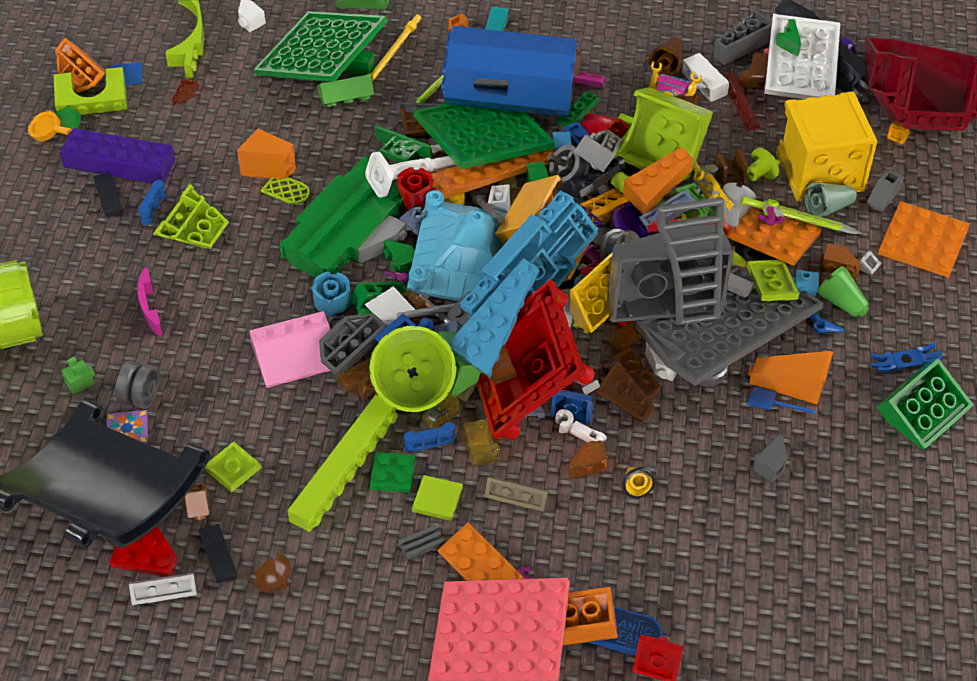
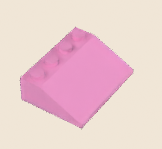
(290, 349)

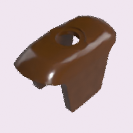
(756, 75)
(732, 166)

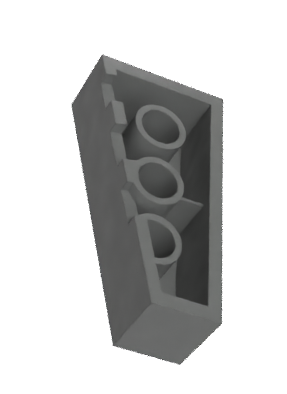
(743, 38)

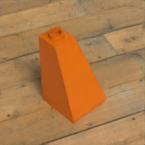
(793, 374)

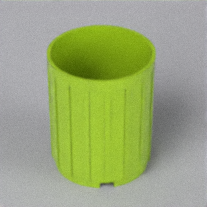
(18, 306)

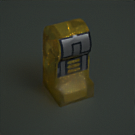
(442, 412)

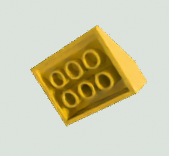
(590, 296)

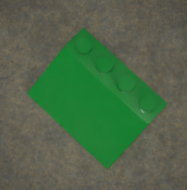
(925, 404)

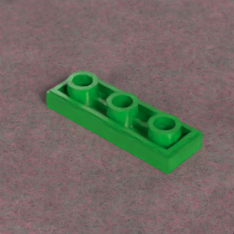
(579, 109)

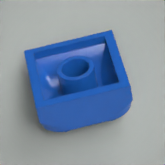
(577, 403)

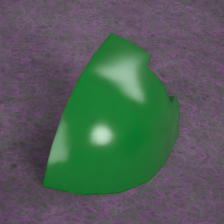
(69, 118)

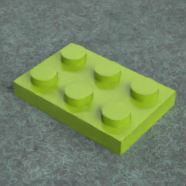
(772, 280)

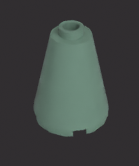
(828, 198)

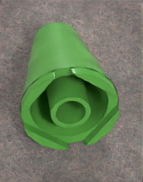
(844, 293)

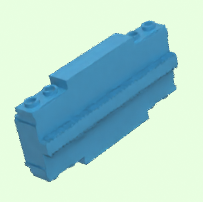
(545, 240)

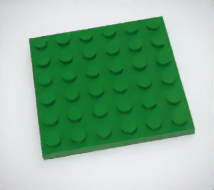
(320, 46)
(482, 134)

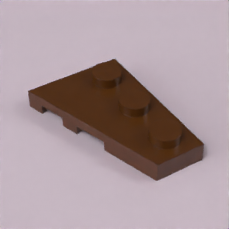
(636, 370)
(625, 394)

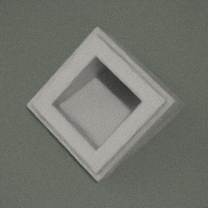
(868, 262)

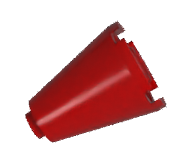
(595, 122)
(414, 186)

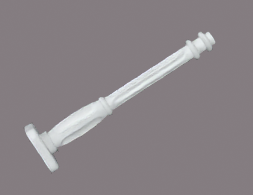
(381, 174)

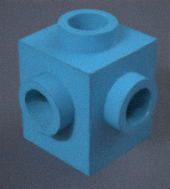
(806, 281)

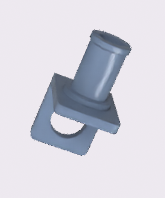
(413, 219)

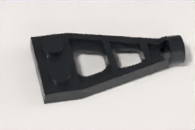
(579, 186)

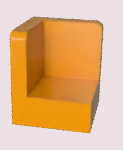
(898, 133)

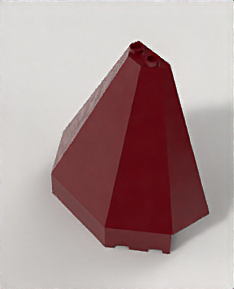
(922, 84)

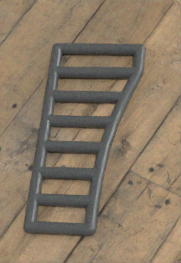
(674, 258)

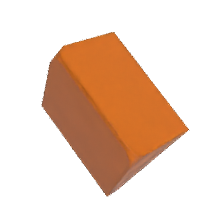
(459, 20)

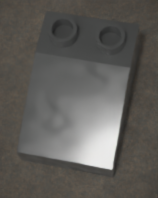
(644, 280)

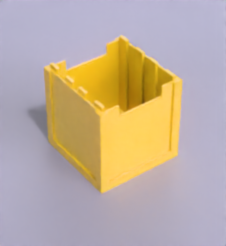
(826, 143)

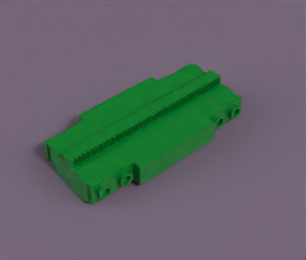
(338, 222)

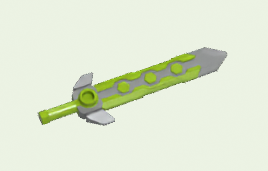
(798, 215)

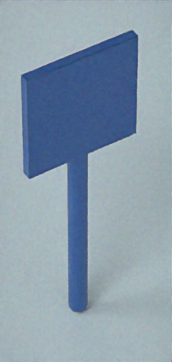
(765, 398)

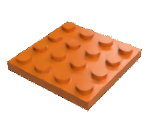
(924, 239)
(782, 241)

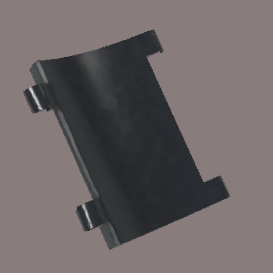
(103, 480)

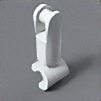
(565, 419)

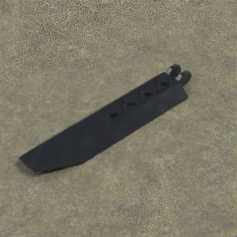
(849, 67)

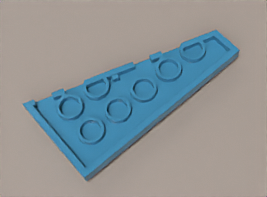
(493, 322)

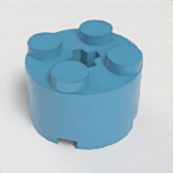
(331, 293)

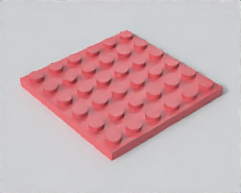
(500, 630)

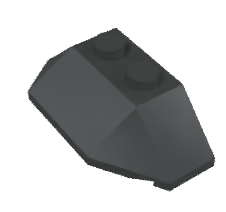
(349, 341)

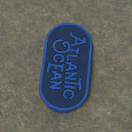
(629, 628)

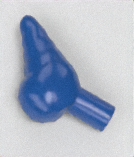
(822, 325)

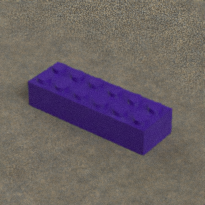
(117, 154)

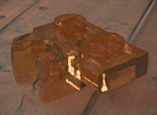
(357, 378)

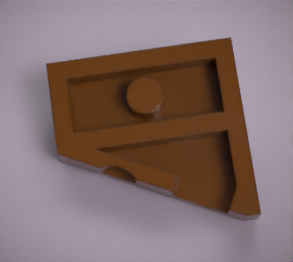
(410, 125)

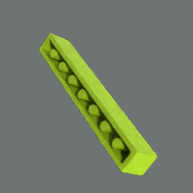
(342, 464)

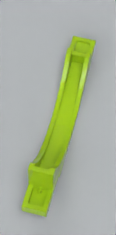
(188, 51)

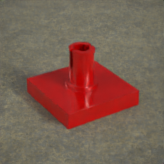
(658, 658)

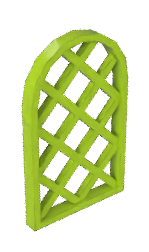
(288, 199)

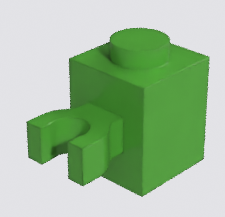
(78, 376)

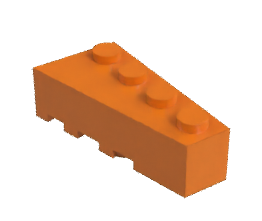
(656, 181)

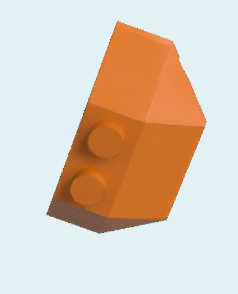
(83, 68)

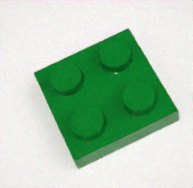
(392, 472)

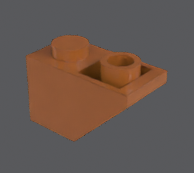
(838, 256)

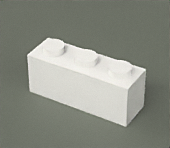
(713, 83)

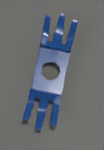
(894, 360)

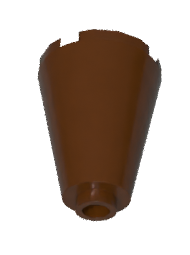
(669, 56)

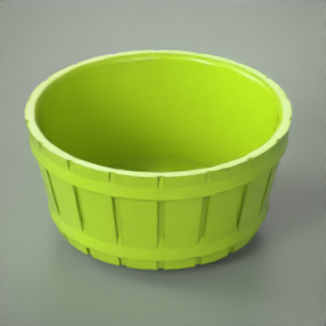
(407, 349)

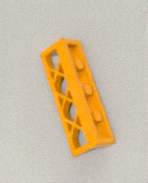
(605, 213)

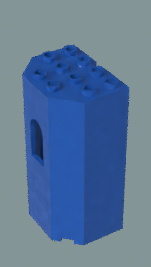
(534, 65)

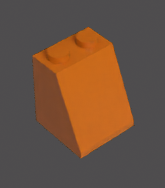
(266, 156)

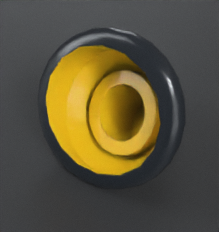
(638, 482)

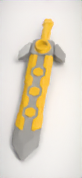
(707, 183)

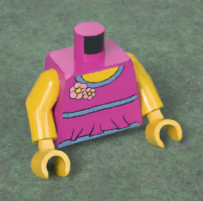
(672, 85)

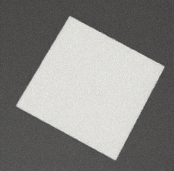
(388, 305)

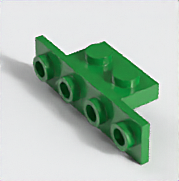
(400, 147)

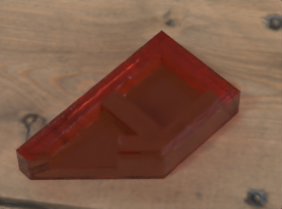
(185, 91)

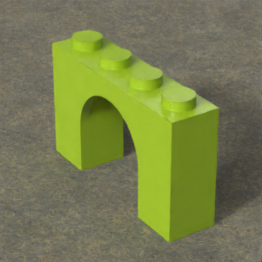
(110, 99)

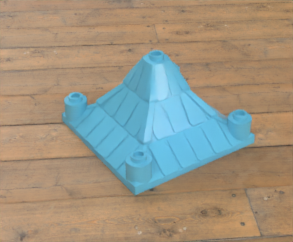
(452, 248)

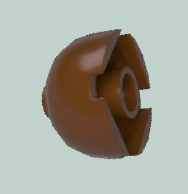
(273, 575)

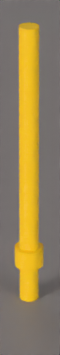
(409, 28)

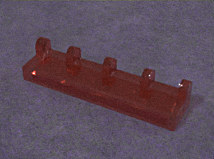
(741, 103)

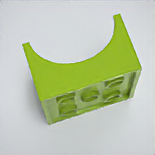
(663, 126)

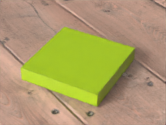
(232, 466)
(437, 498)

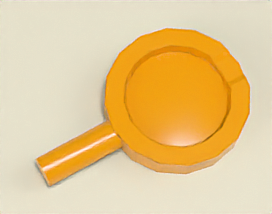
(46, 126)

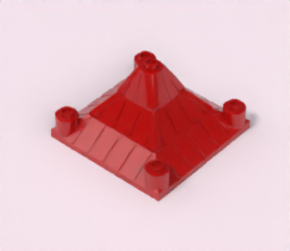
(542, 358)

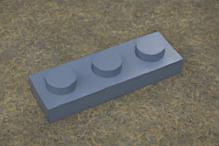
(650, 216)

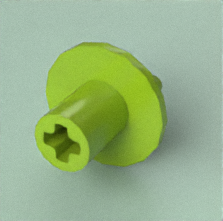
(763, 165)

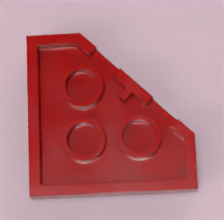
(147, 555)

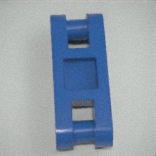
(152, 201)
(429, 438)

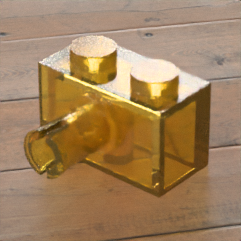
(480, 443)

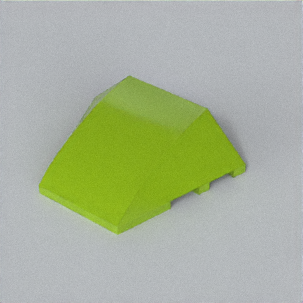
(193, 221)

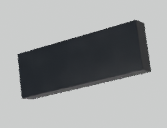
(108, 194)
(218, 553)

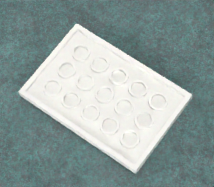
(815, 67)

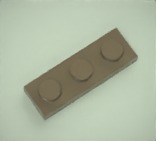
(516, 493)

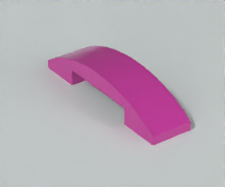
(145, 288)

